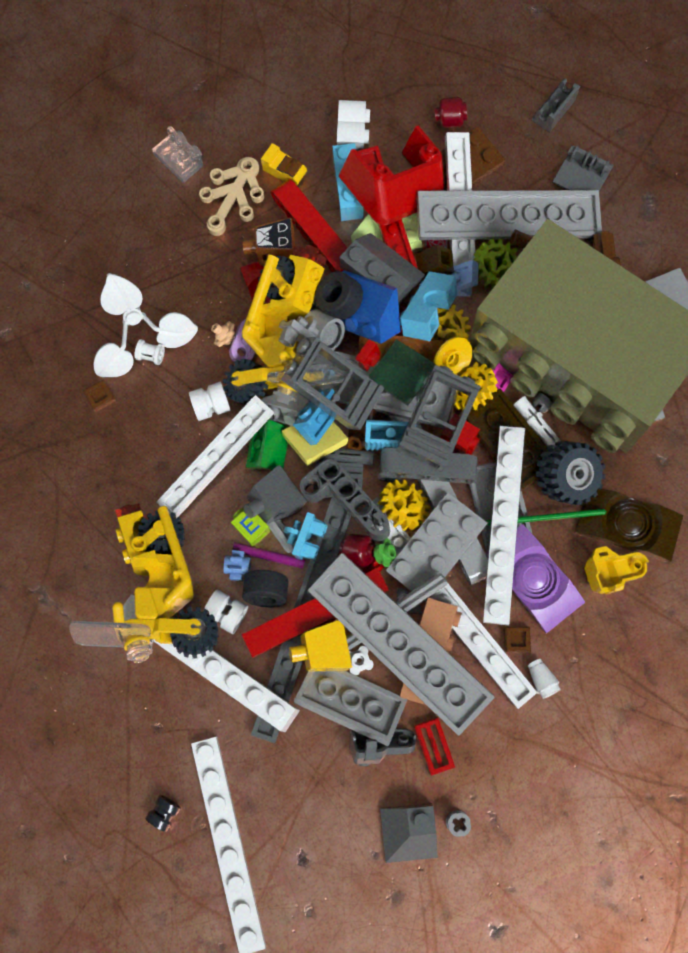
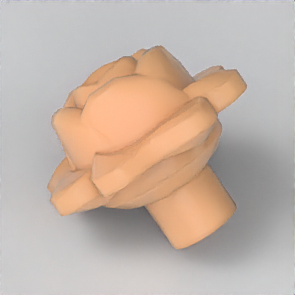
(223, 334)

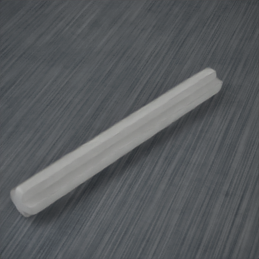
(410, 600)

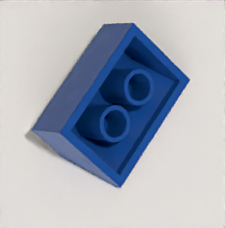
(378, 312)

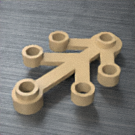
(233, 191)

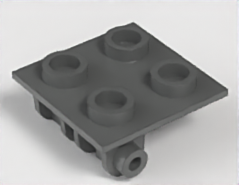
(582, 171)

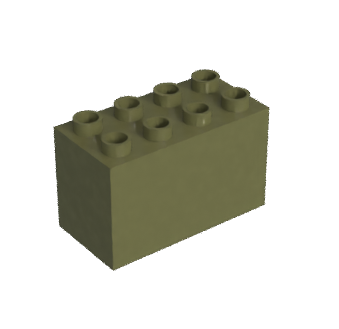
(584, 337)

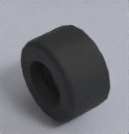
(331, 287)
(265, 588)

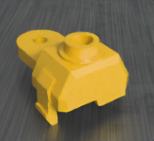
(611, 571)

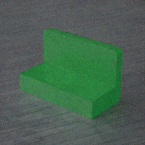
(267, 447)

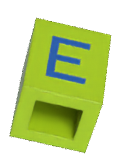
(251, 529)

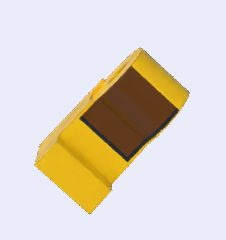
(282, 165)

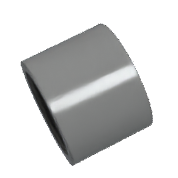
(330, 328)

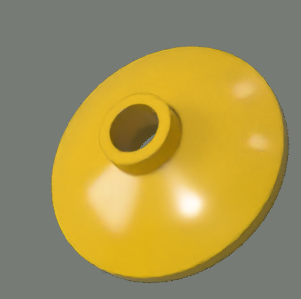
(455, 354)

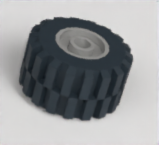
(570, 472)

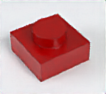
(368, 355)

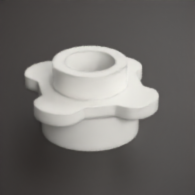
(366, 663)

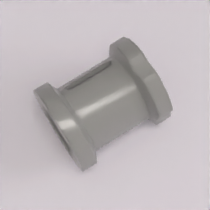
(458, 814)

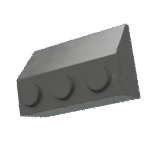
(379, 262)

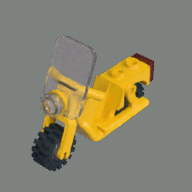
(292, 292)
(160, 599)

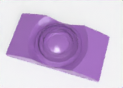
(541, 583)

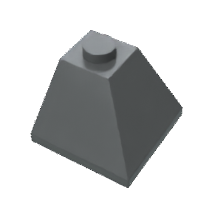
(409, 832)

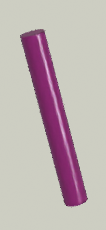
(269, 555)

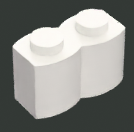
(351, 123)

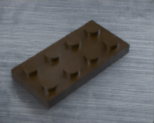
(503, 413)

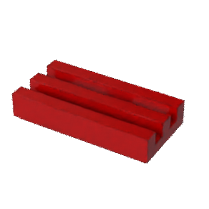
(441, 768)

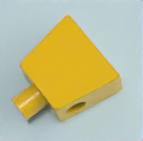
(323, 649)

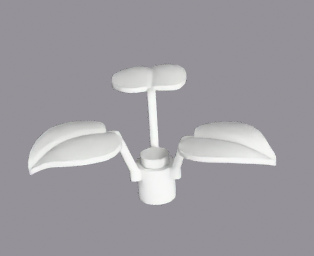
(124, 298)

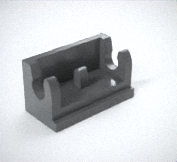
(556, 106)

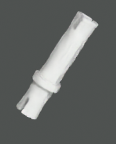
(536, 422)

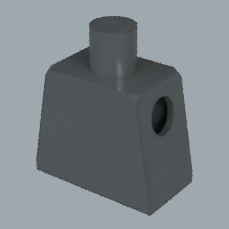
(274, 497)

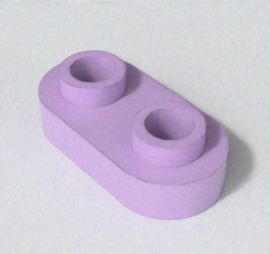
(239, 343)

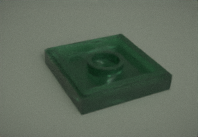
(402, 372)

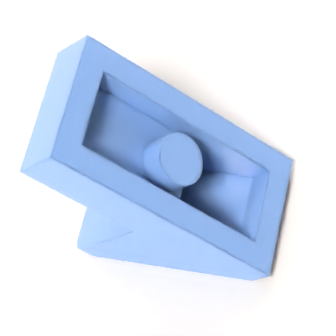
(466, 277)

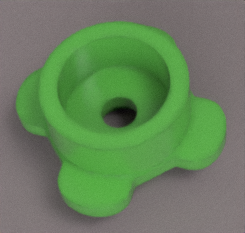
(385, 553)

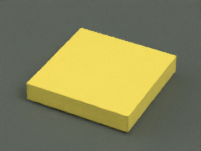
(330, 441)

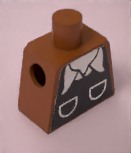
(273, 239)

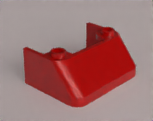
(394, 196)

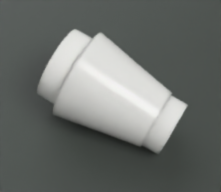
(543, 679)

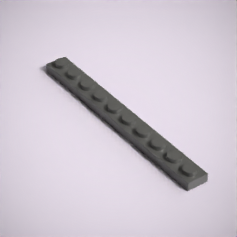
(284, 671)

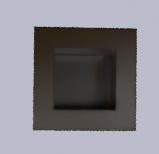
(435, 259)

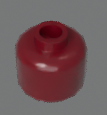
(451, 112)
(358, 549)

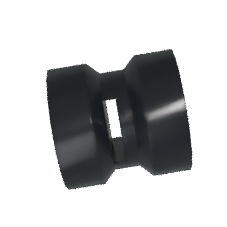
(163, 813)

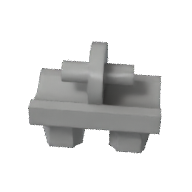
(298, 330)

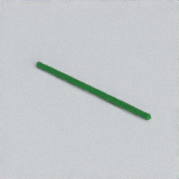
(557, 516)

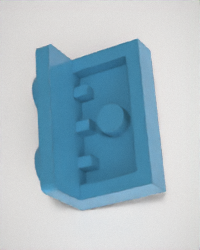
(313, 421)

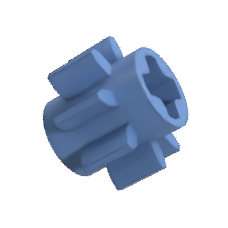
(237, 565)

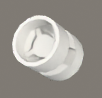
(209, 401)
(219, 604)

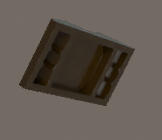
(632, 524)

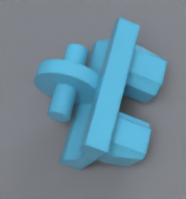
(310, 526)

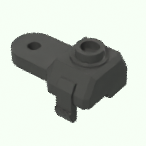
(369, 751)

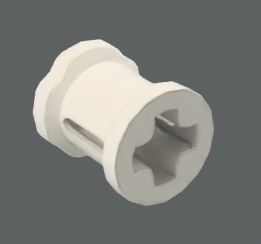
(149, 352)

